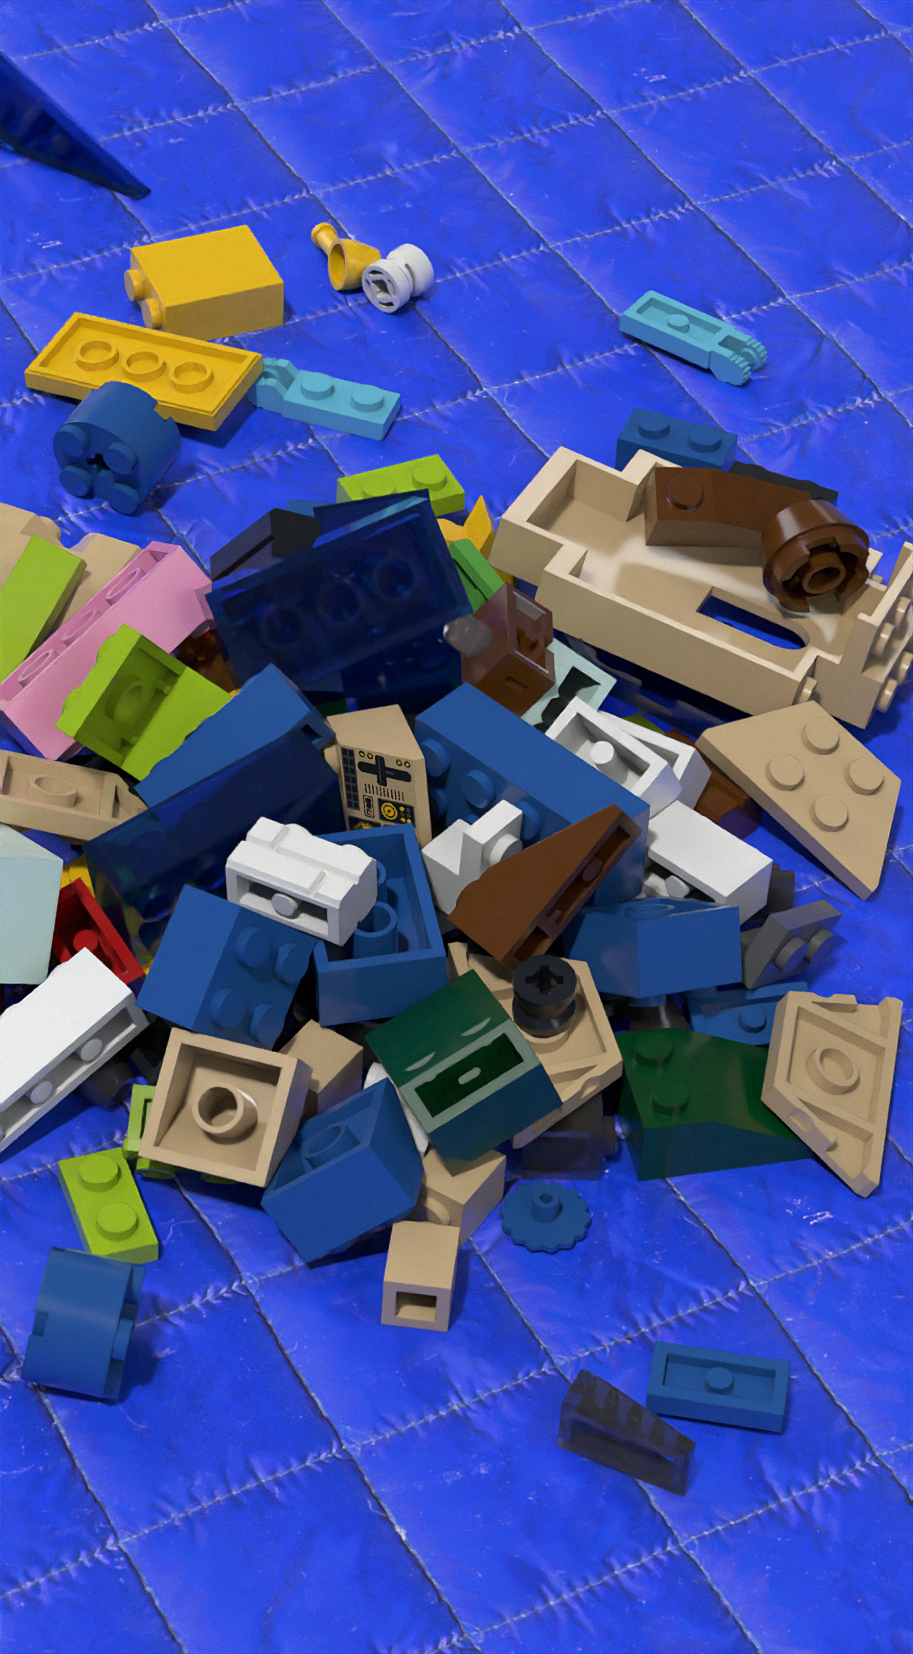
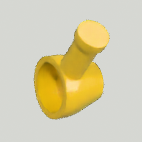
(345, 256)

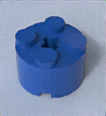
(116, 446)
(83, 1322)

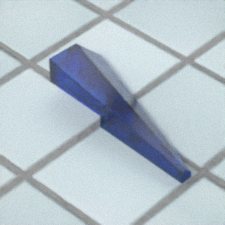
(47, 133)

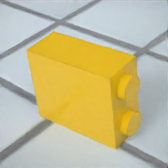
(206, 285)

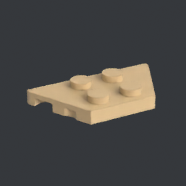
(814, 785)
(62, 798)
(578, 1059)
(834, 1078)

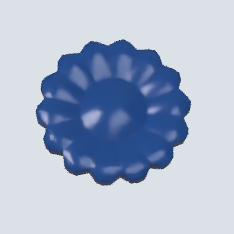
(544, 1216)

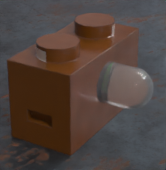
(506, 649)

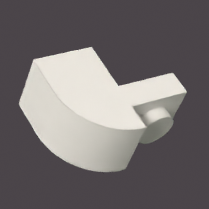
(468, 850)

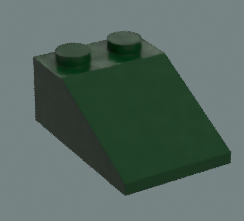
(697, 1105)

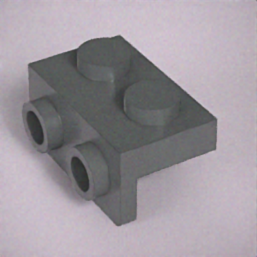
(787, 943)

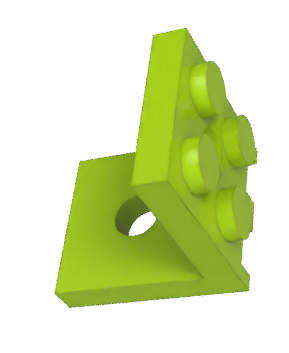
(138, 703)

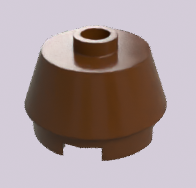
(812, 555)

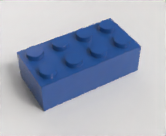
(488, 754)

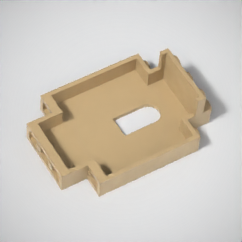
(585, 548)

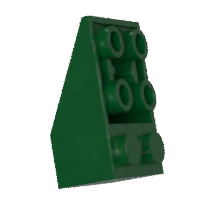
(464, 1070)

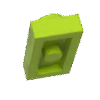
(107, 1206)

